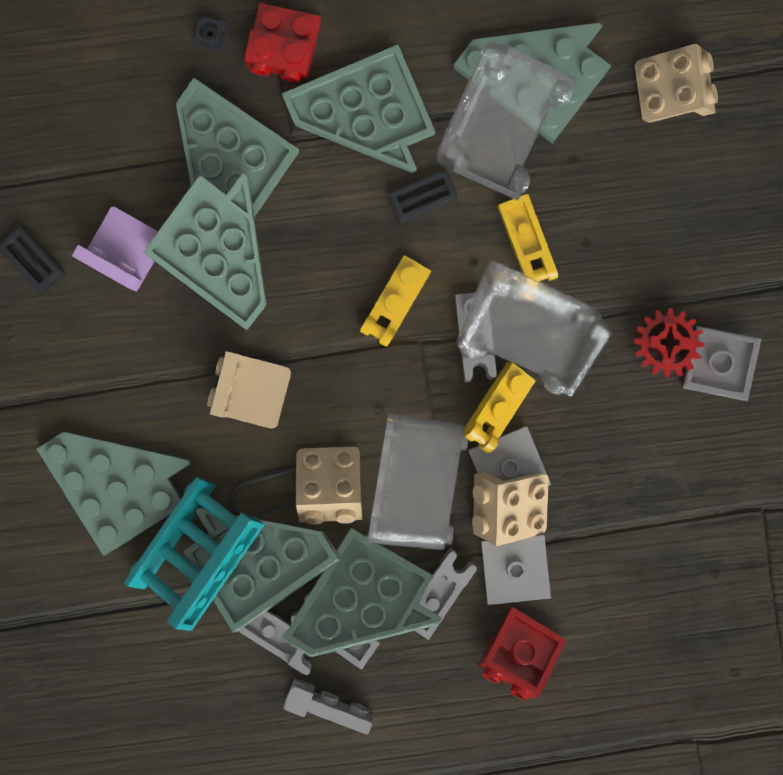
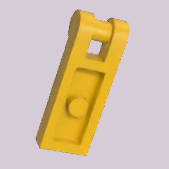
(527, 238)
(396, 299)
(498, 407)

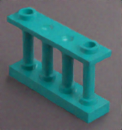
(222, 561)

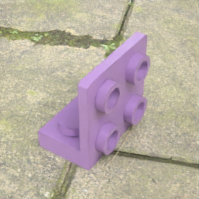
(119, 249)

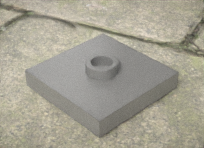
(725, 364)
(512, 457)
(516, 570)

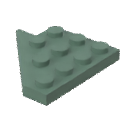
(560, 49)
(365, 108)
(227, 142)
(215, 248)
(113, 485)
(269, 571)
(361, 600)

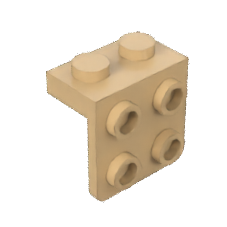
(676, 83)
(249, 390)
(328, 485)
(509, 508)

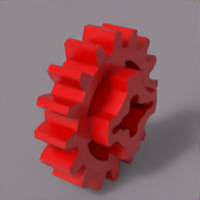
(682, 343)

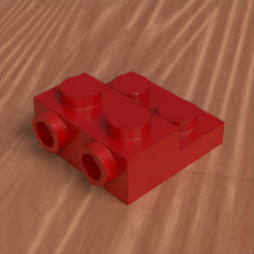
(282, 43)
(521, 655)

